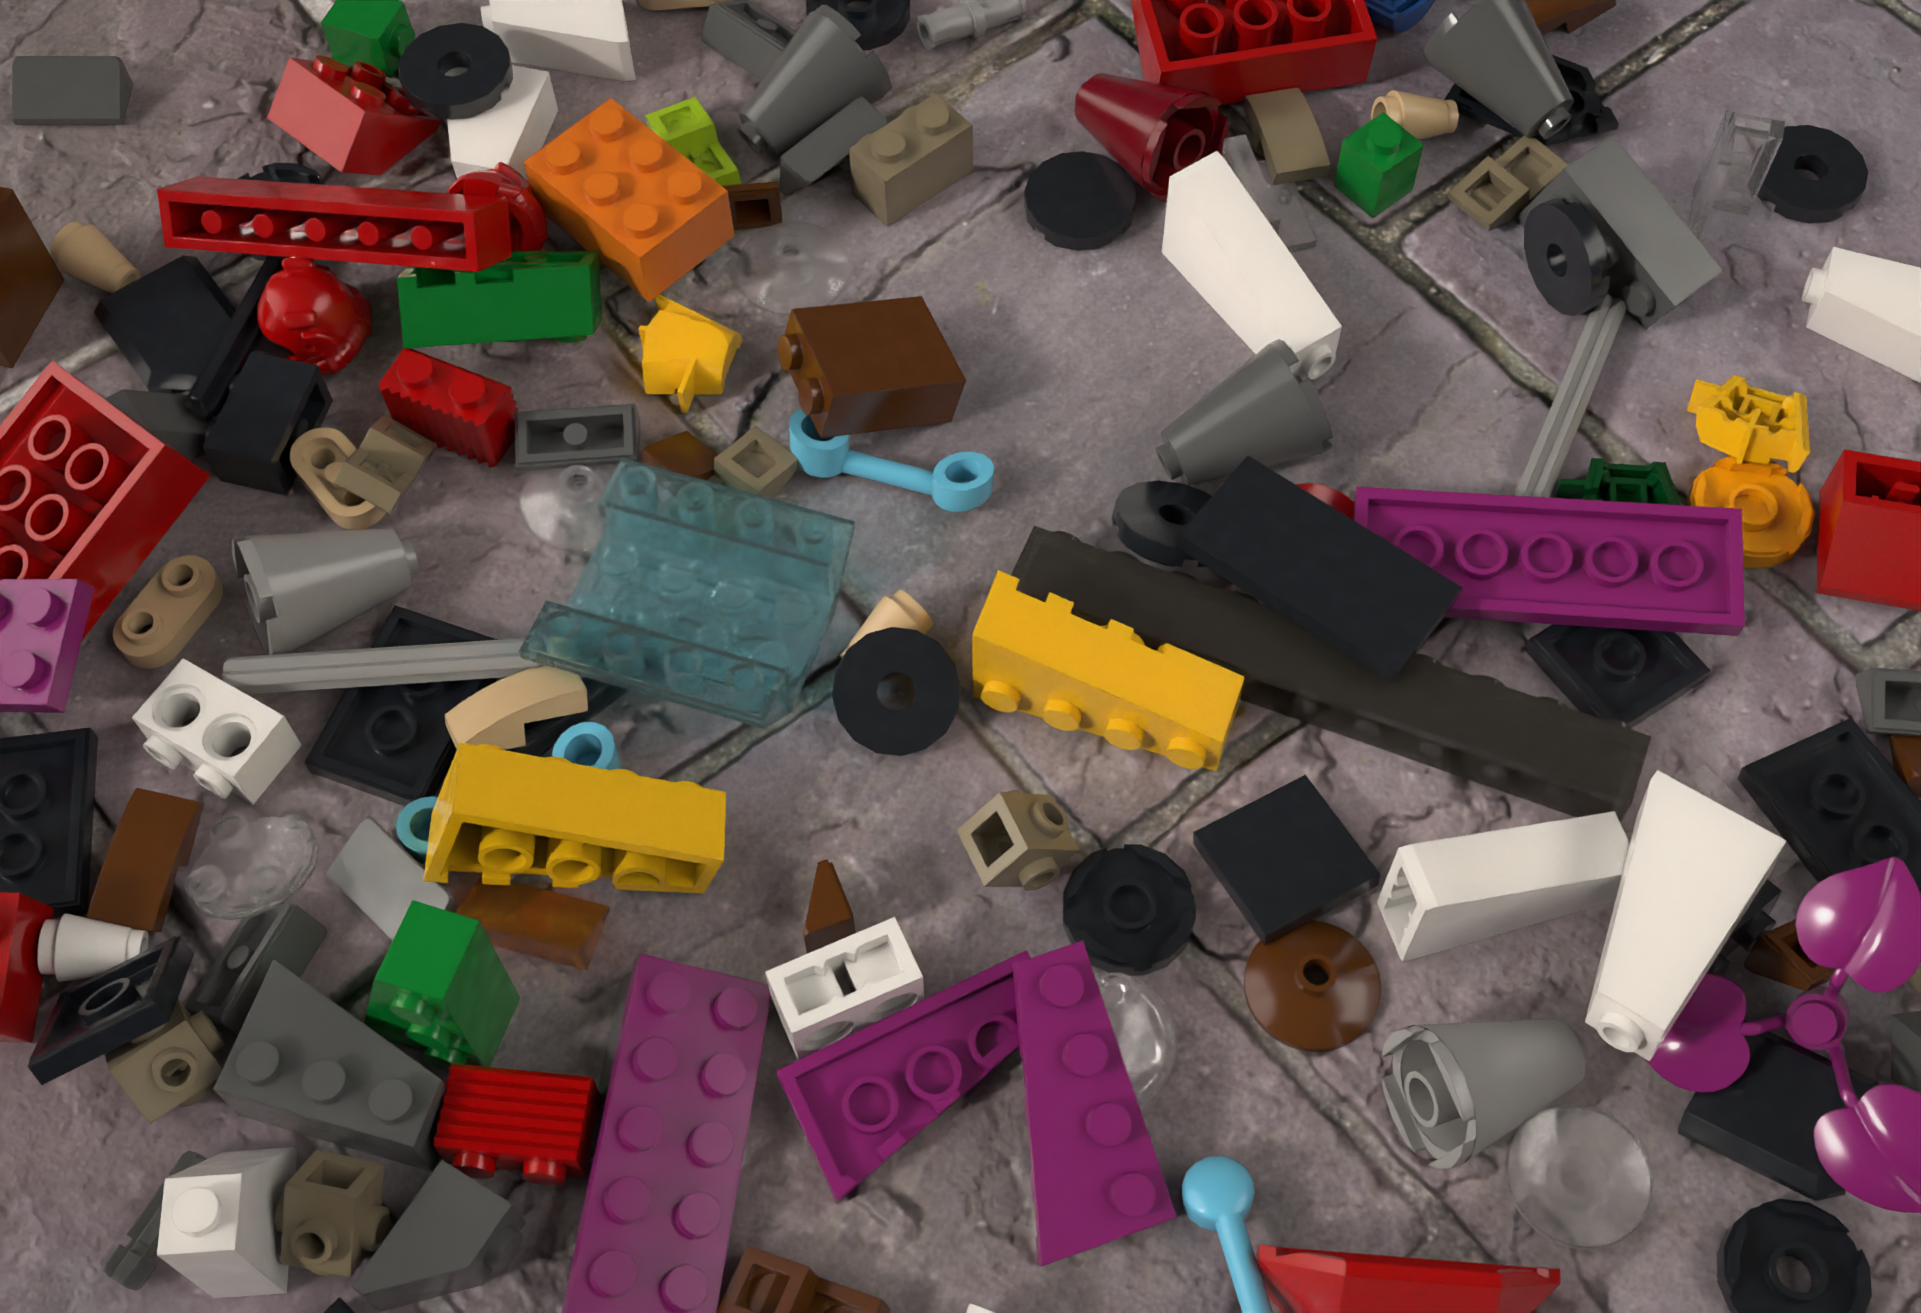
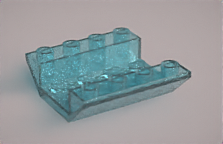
(699, 596)

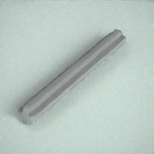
(1571, 399)
(375, 666)

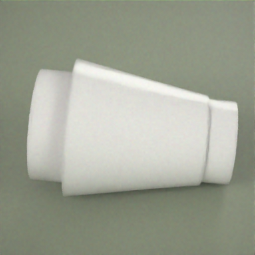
(86, 947)

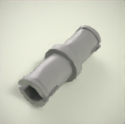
(967, 19)

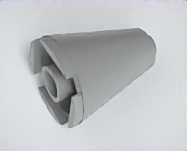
(318, 580)
(1476, 1081)

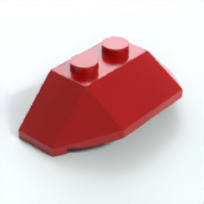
(1393, 1284)

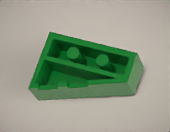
(508, 302)
(442, 989)

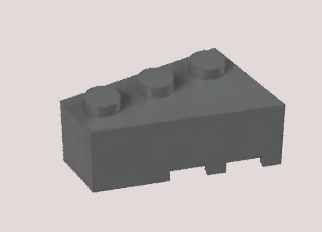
(329, 1076)

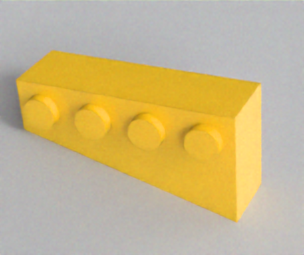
(1100, 678)
(572, 823)

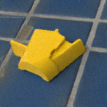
(685, 353)
(1751, 422)

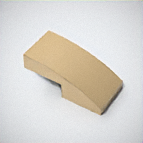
(501, 709)

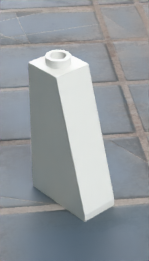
(1243, 266)
(1868, 308)
(1500, 881)
(1676, 905)

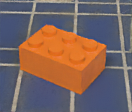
(630, 198)

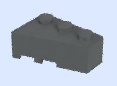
(1650, 249)

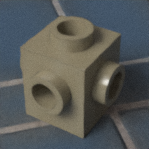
(1018, 840)
(169, 1064)
(332, 1214)

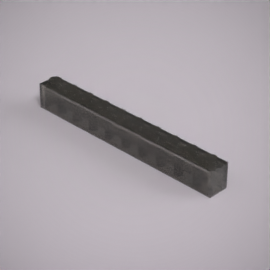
(1427, 715)

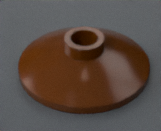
(1310, 1014)

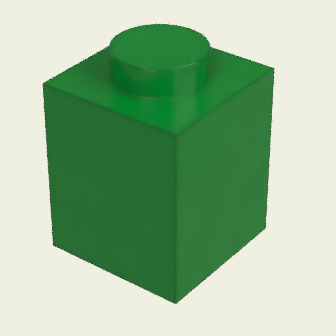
(368, 32)
(1378, 165)

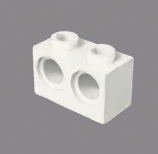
(222, 725)
(845, 987)

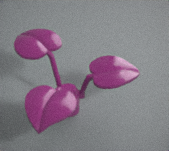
(1867, 929)

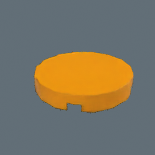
(1774, 510)

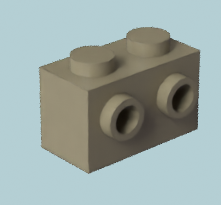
(911, 159)

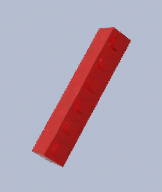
(336, 223)

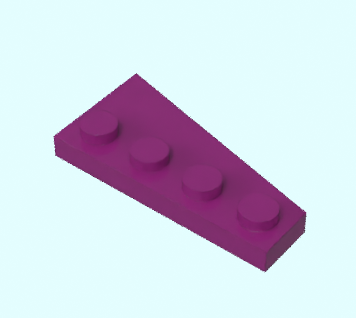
(900, 1074)
(1086, 1133)

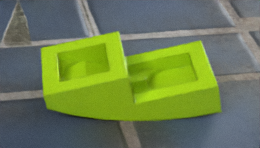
(694, 135)

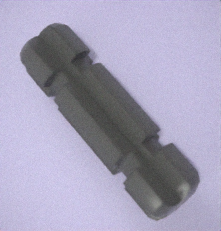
(132, 1264)

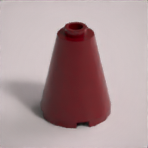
(1150, 126)

